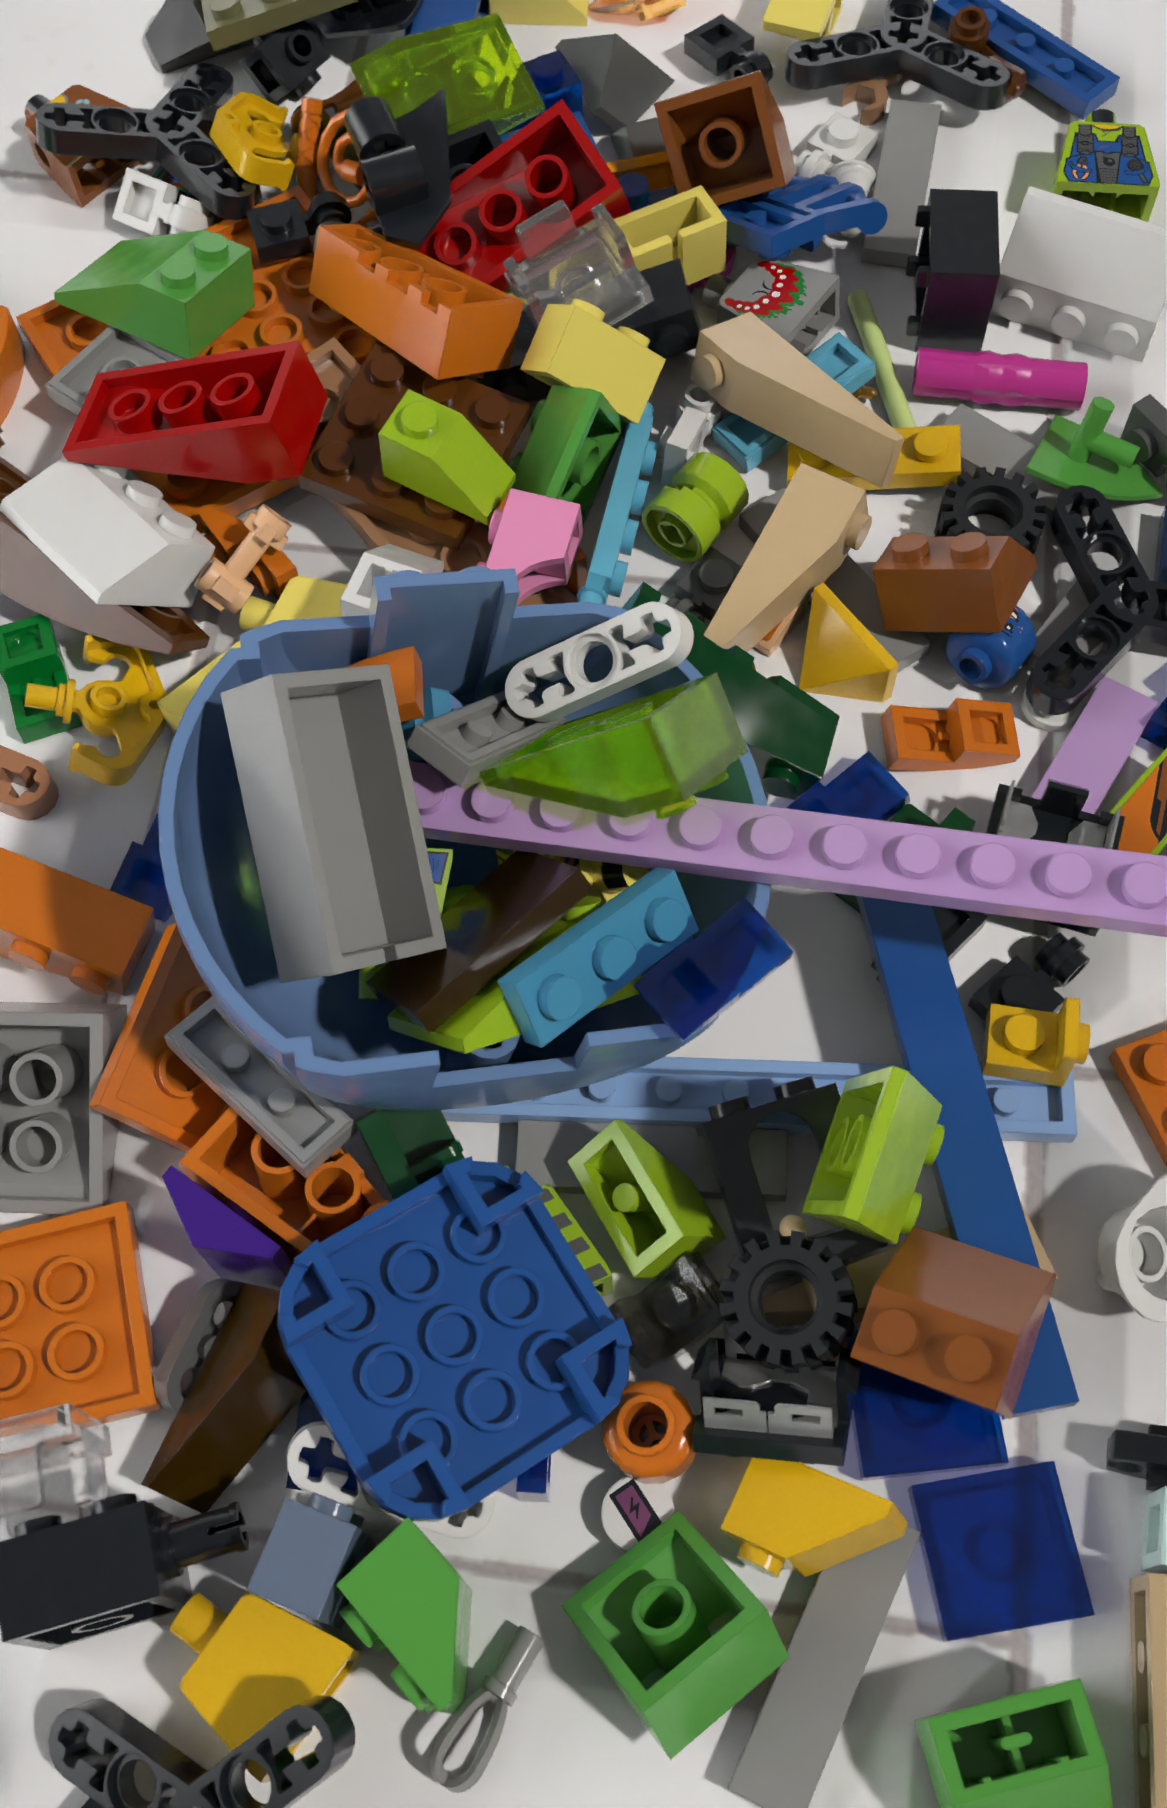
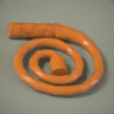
(314, 156)

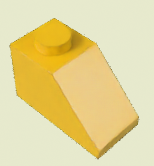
(805, 1519)

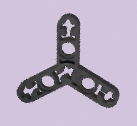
(919, 57)
(161, 135)
(1102, 618)
(181, 1780)

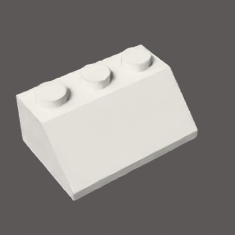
(1084, 274)
(111, 534)

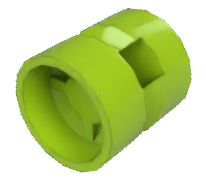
(696, 507)

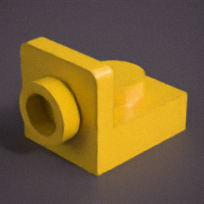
(1035, 1043)

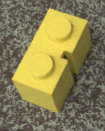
(675, 228)
(585, 352)

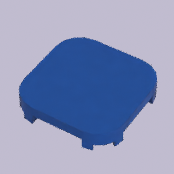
(451, 1340)

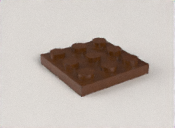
(348, 456)

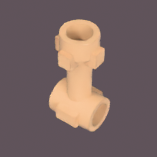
(226, 583)

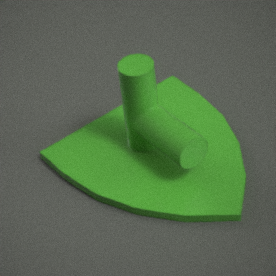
(1092, 458)

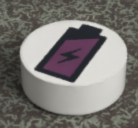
(634, 1511)

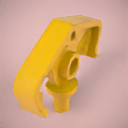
(252, 142)
(109, 710)

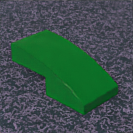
(33, 656)

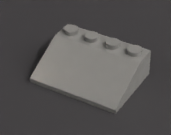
(51, 1143)

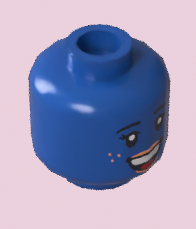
(992, 657)

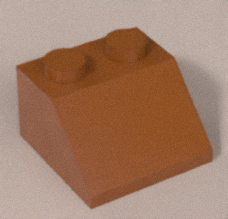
(727, 139)
(951, 582)
(955, 1320)

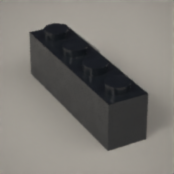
(667, 322)

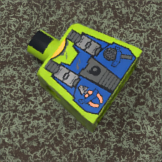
(1108, 166)

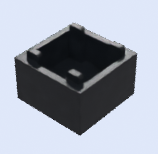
(955, 269)

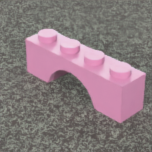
(535, 538)

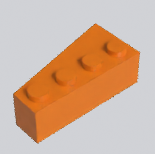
(415, 303)
(70, 925)
(270, 1193)

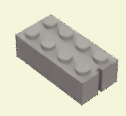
(333, 820)

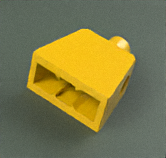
(256, 1665)

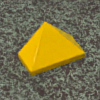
(843, 655)

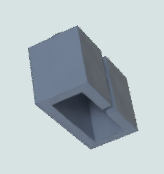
(309, 1555)

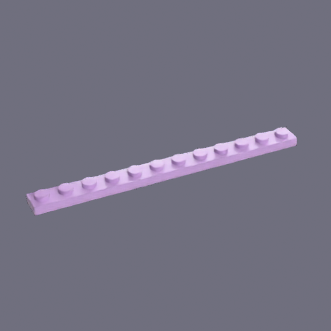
(818, 853)

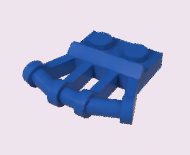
(800, 215)

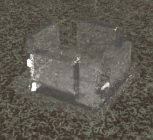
(576, 264)
(51, 1464)

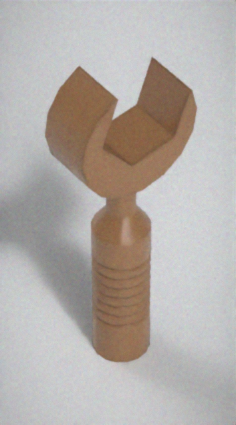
(872, 93)

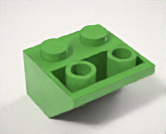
(419, 1610)
(1018, 1752)

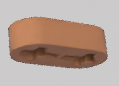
(25, 772)

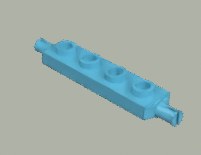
(626, 497)

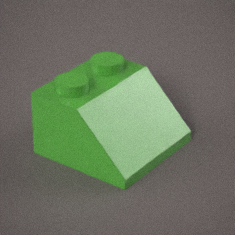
(569, 446)
(676, 1632)

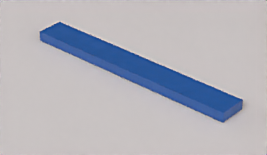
(972, 1160)

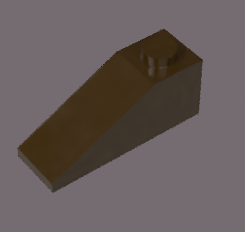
(231, 1405)

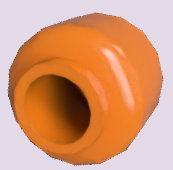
(641, 1408)

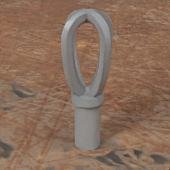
(497, 1688)

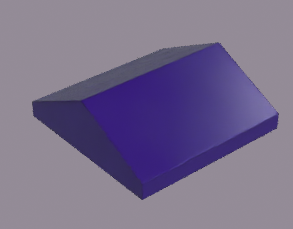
(224, 1238)

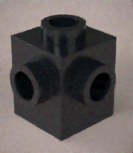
(286, 61)

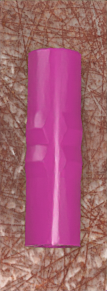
(999, 378)

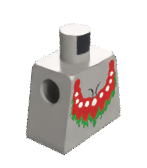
(787, 297)

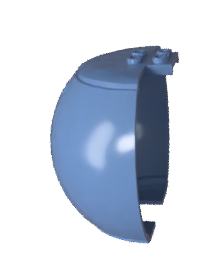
(318, 1027)

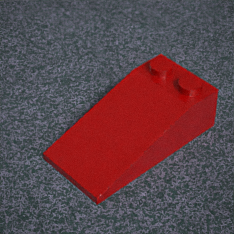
(515, 181)
(205, 416)

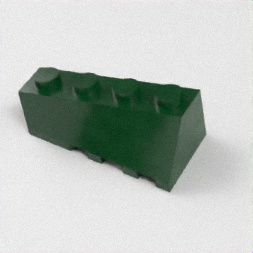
(780, 723)

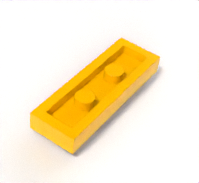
(927, 459)

